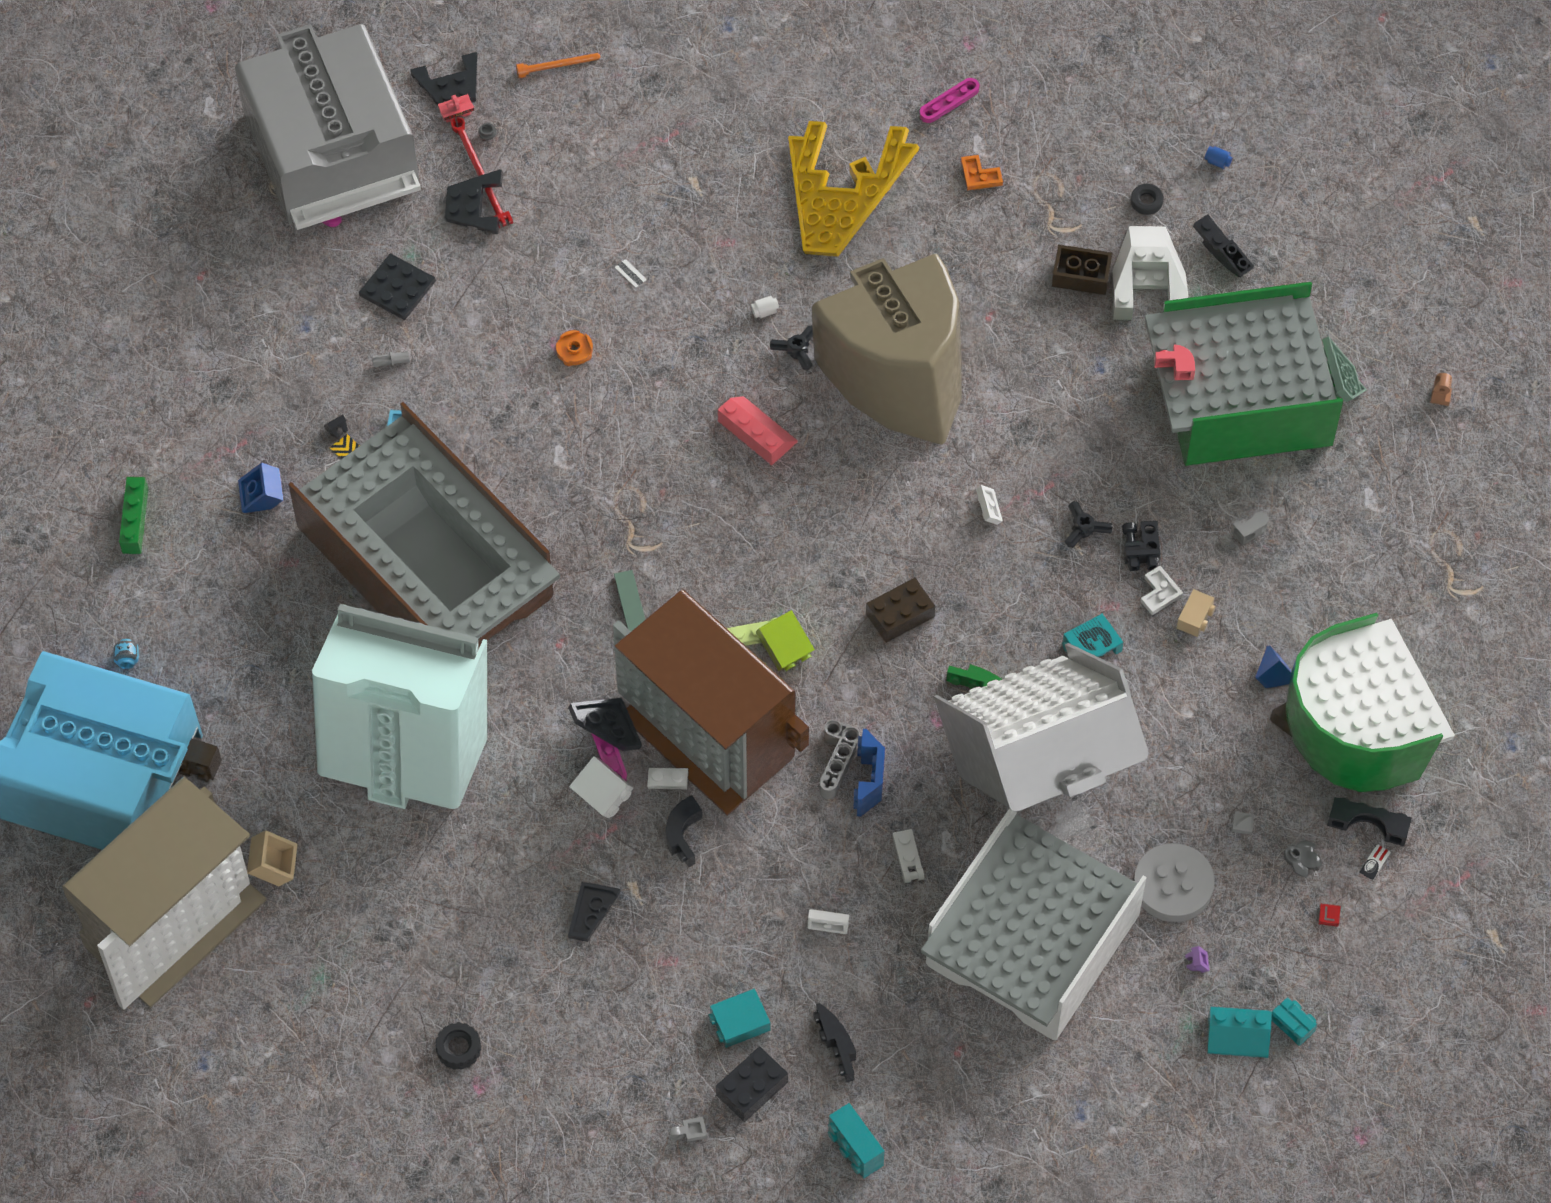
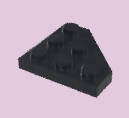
(608, 721)

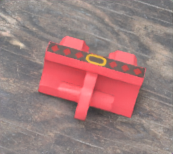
(456, 107)

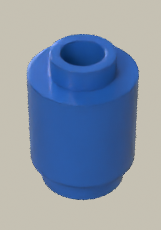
(1218, 157)

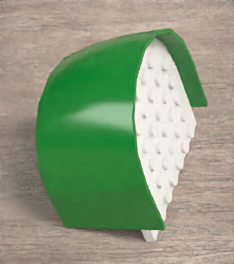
(1363, 707)

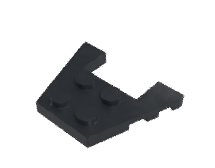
(456, 84)
(465, 202)

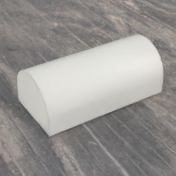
(828, 921)

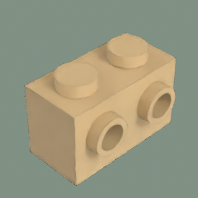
(1196, 613)

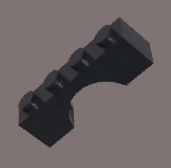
(1392, 825)

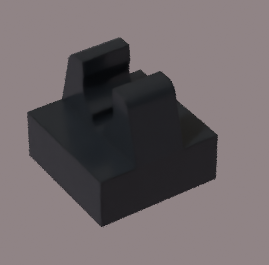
(339, 422)

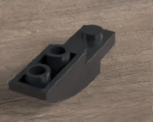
(1221, 248)
(837, 1037)

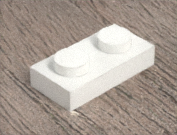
(989, 505)
(668, 778)

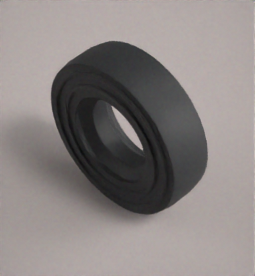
(1147, 209)

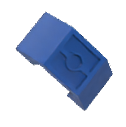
(869, 793)

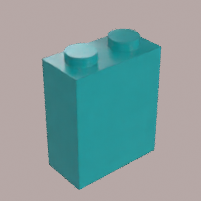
(739, 1018)

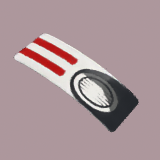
(1374, 862)

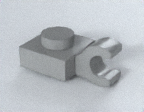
(692, 1129)

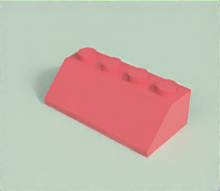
(755, 429)

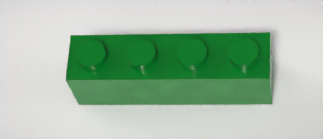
(133, 515)

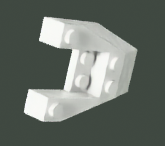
(1146, 262)

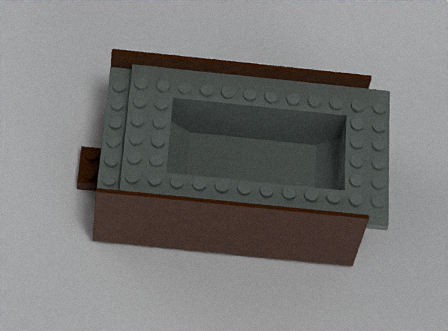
(424, 534)

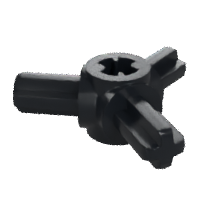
(796, 347)
(1084, 525)

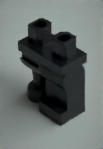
(1141, 551)

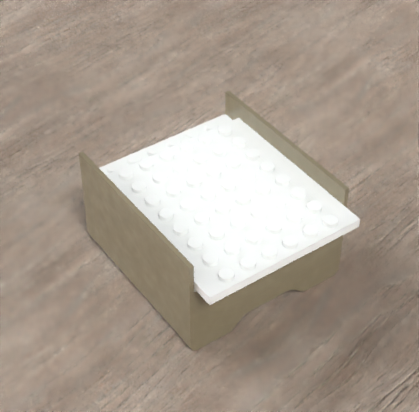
(164, 893)

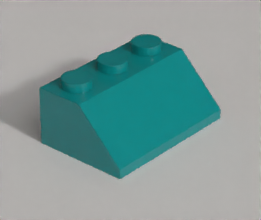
(1239, 1032)

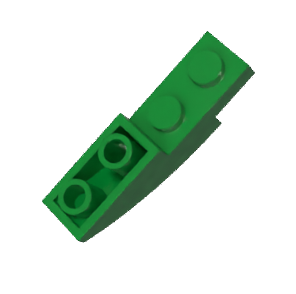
(971, 678)

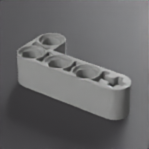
(836, 761)

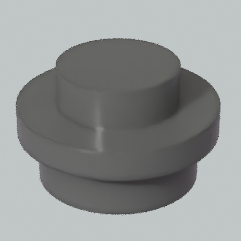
(487, 131)

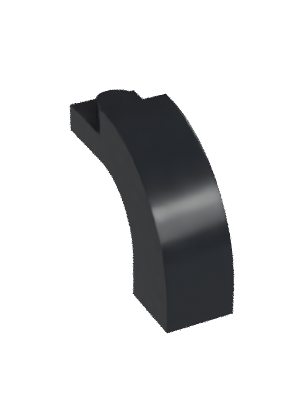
(679, 819)

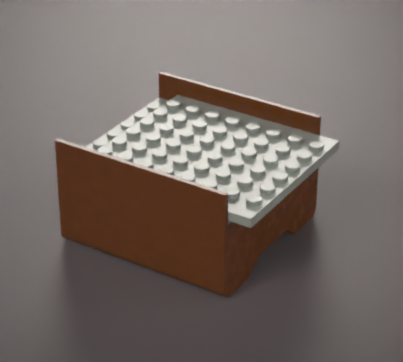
(707, 701)

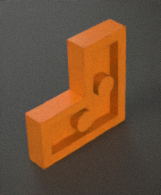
(979, 178)

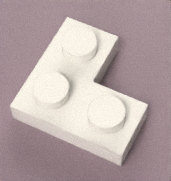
(1163, 593)

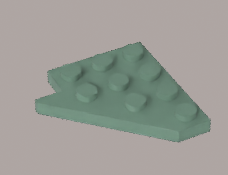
(1342, 372)

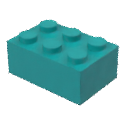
(855, 1141)

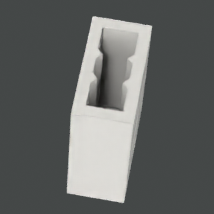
(601, 787)

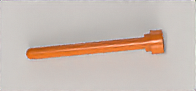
(523, 70)

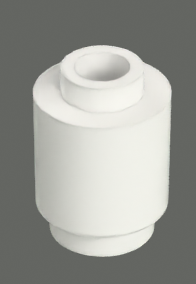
(764, 307)

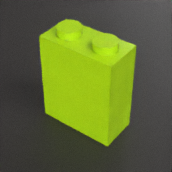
(785, 641)

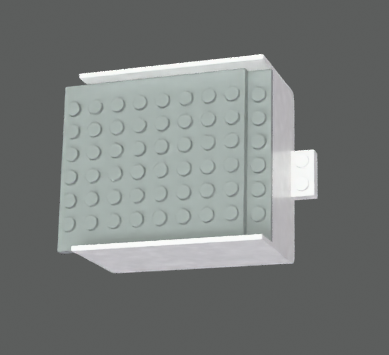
(1032, 924)

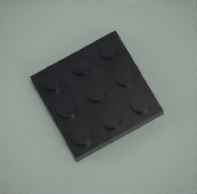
(397, 286)

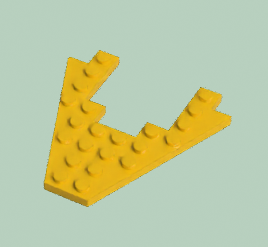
(834, 214)

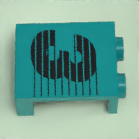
(1094, 637)

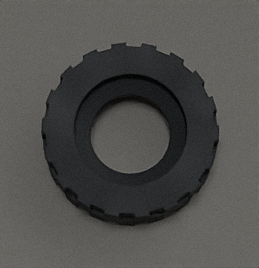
(458, 1030)

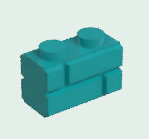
(1294, 1021)

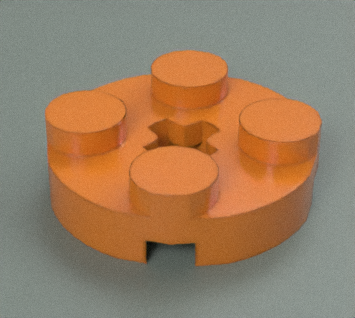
(578, 356)

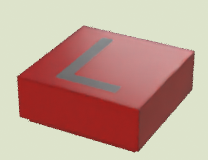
(1329, 915)

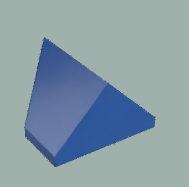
(1273, 670)

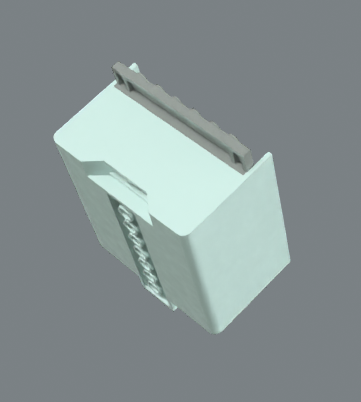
(399, 708)

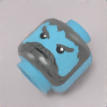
(126, 653)

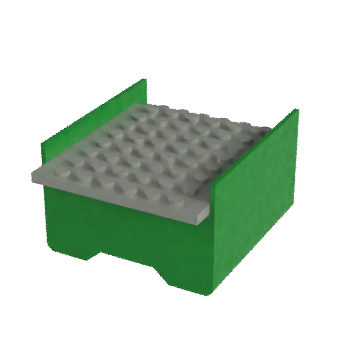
(1256, 377)

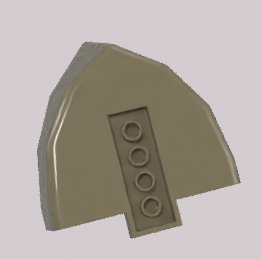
(895, 346)

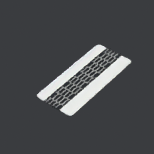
(630, 273)

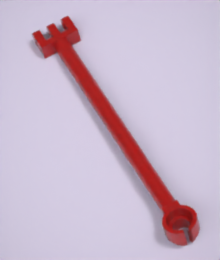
(478, 168)

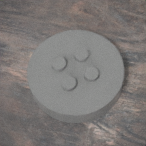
(1176, 882)

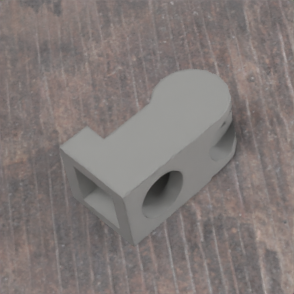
(1251, 528)

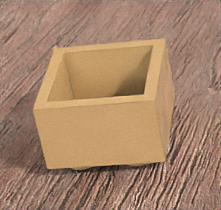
(272, 858)

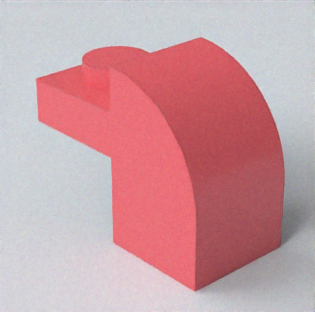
(1180, 359)

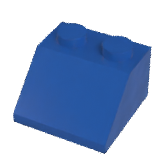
(260, 489)

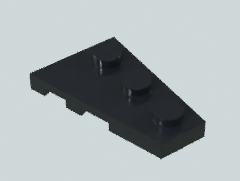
(590, 909)

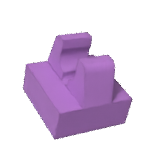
(1199, 958)

